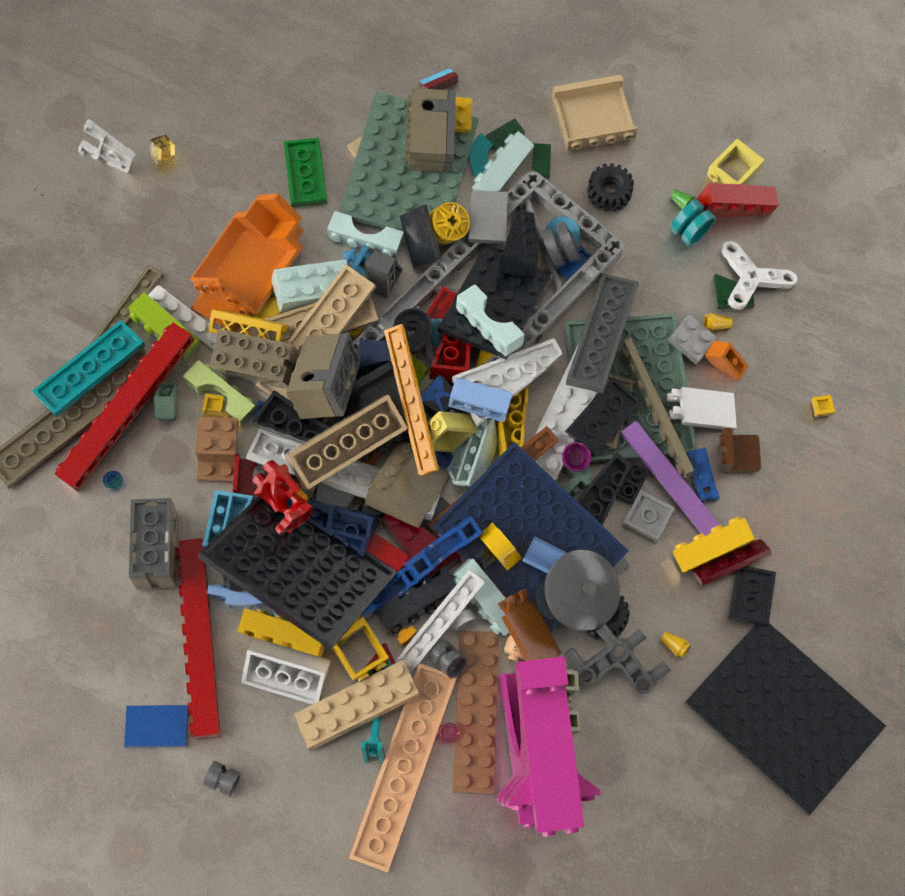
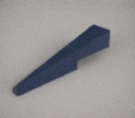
(346, 524)

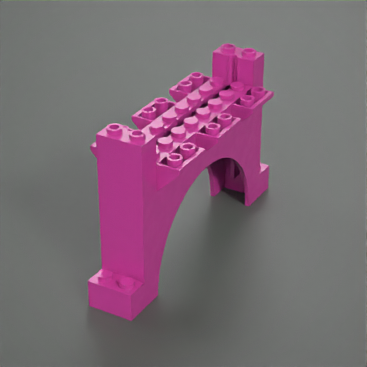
(541, 749)

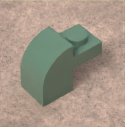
(578, 479)

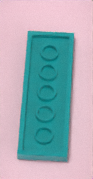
(88, 368)

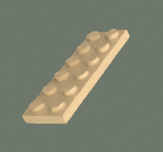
(365, 316)
(356, 705)

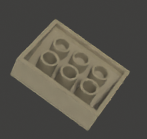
(401, 490)

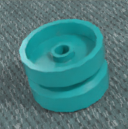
(692, 223)

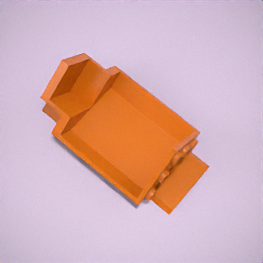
(243, 259)

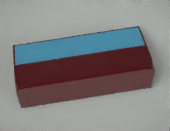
(440, 80)

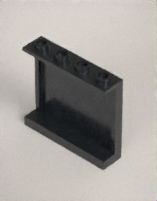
(370, 388)

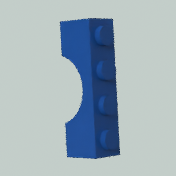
(442, 547)
(397, 587)

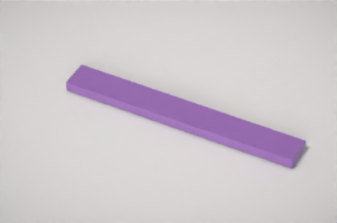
(669, 478)

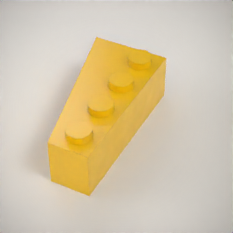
(513, 427)
(713, 545)
(278, 631)

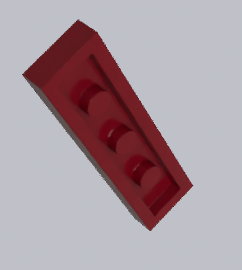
(731, 562)

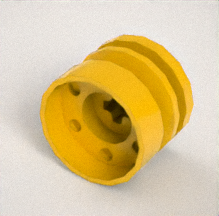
(449, 222)

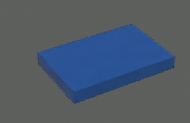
(156, 726)

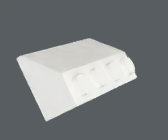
(285, 671)

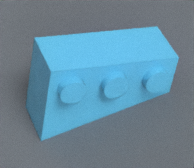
(223, 511)

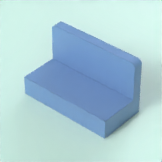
(542, 554)

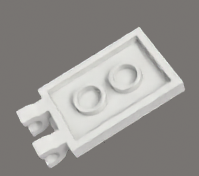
(703, 408)

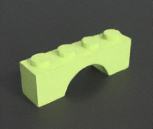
(203, 379)

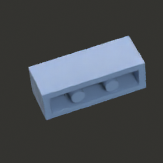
(480, 399)

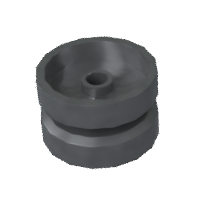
(559, 245)

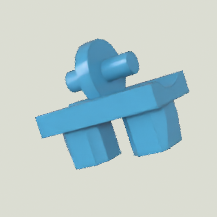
(355, 260)

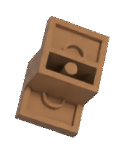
(216, 449)

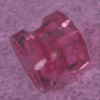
(451, 733)

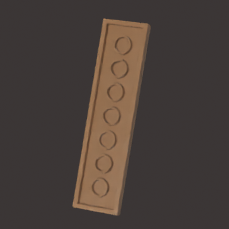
(476, 714)

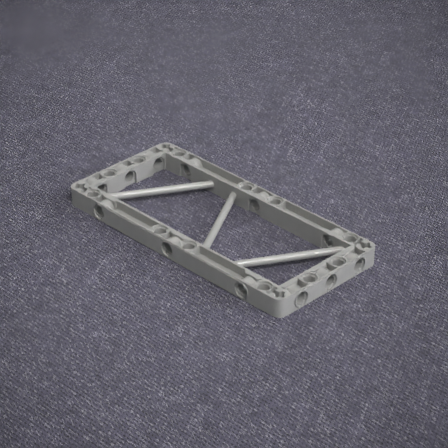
(557, 305)

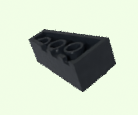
(415, 602)

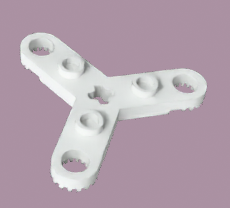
(762, 276)

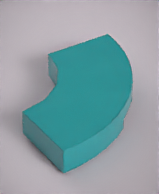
(479, 154)

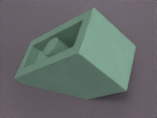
(166, 401)

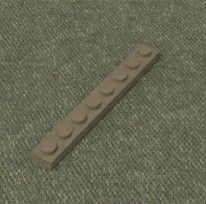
(659, 413)

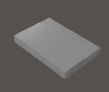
(488, 217)

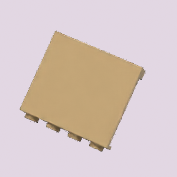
(593, 112)

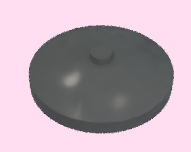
(582, 590)

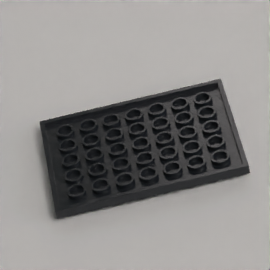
(299, 573)
(785, 716)

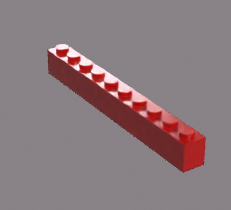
(124, 406)
(198, 641)

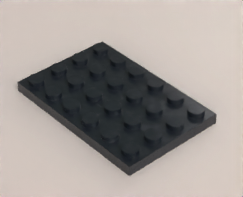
(508, 300)

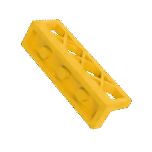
(247, 320)

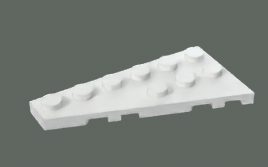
(515, 372)

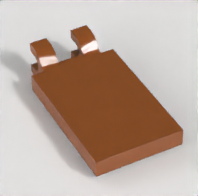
(528, 627)

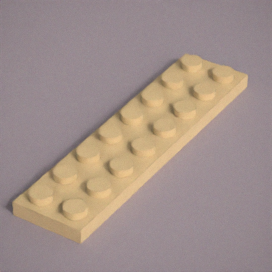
(331, 312)

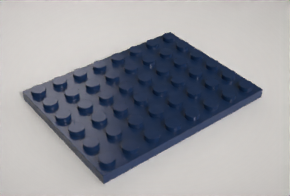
(526, 505)

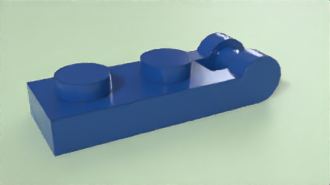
(702, 475)

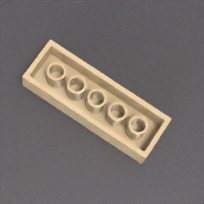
(345, 442)

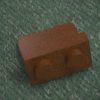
(739, 452)

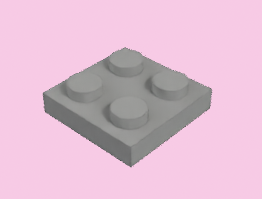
(692, 338)
(648, 516)

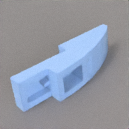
(234, 599)

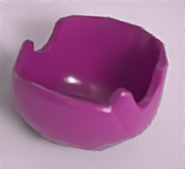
(576, 456)

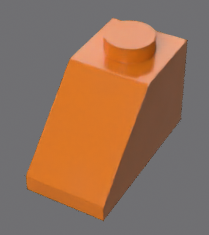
(726, 359)

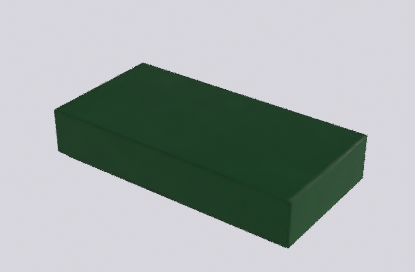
(541, 159)

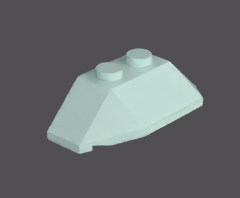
(474, 455)

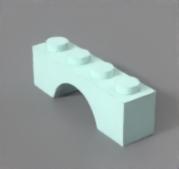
(387, 241)
(504, 336)

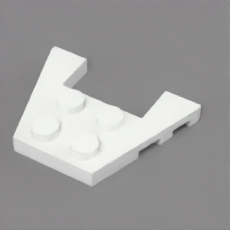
(109, 148)

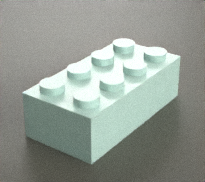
(304, 283)

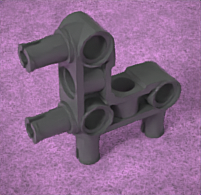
(606, 660)

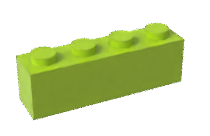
(156, 319)

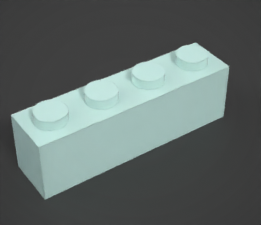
(504, 163)
(486, 598)

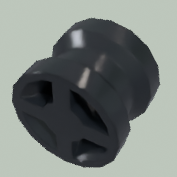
(484, 559)

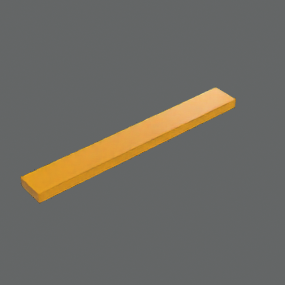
(411, 400)

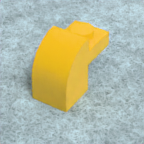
(500, 546)

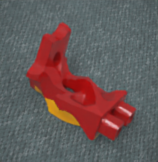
(277, 489)

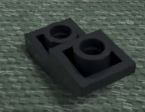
(633, 482)

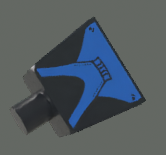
(437, 396)

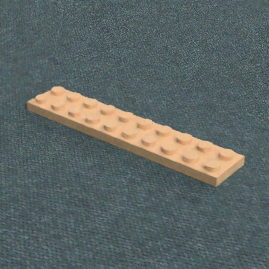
(402, 770)

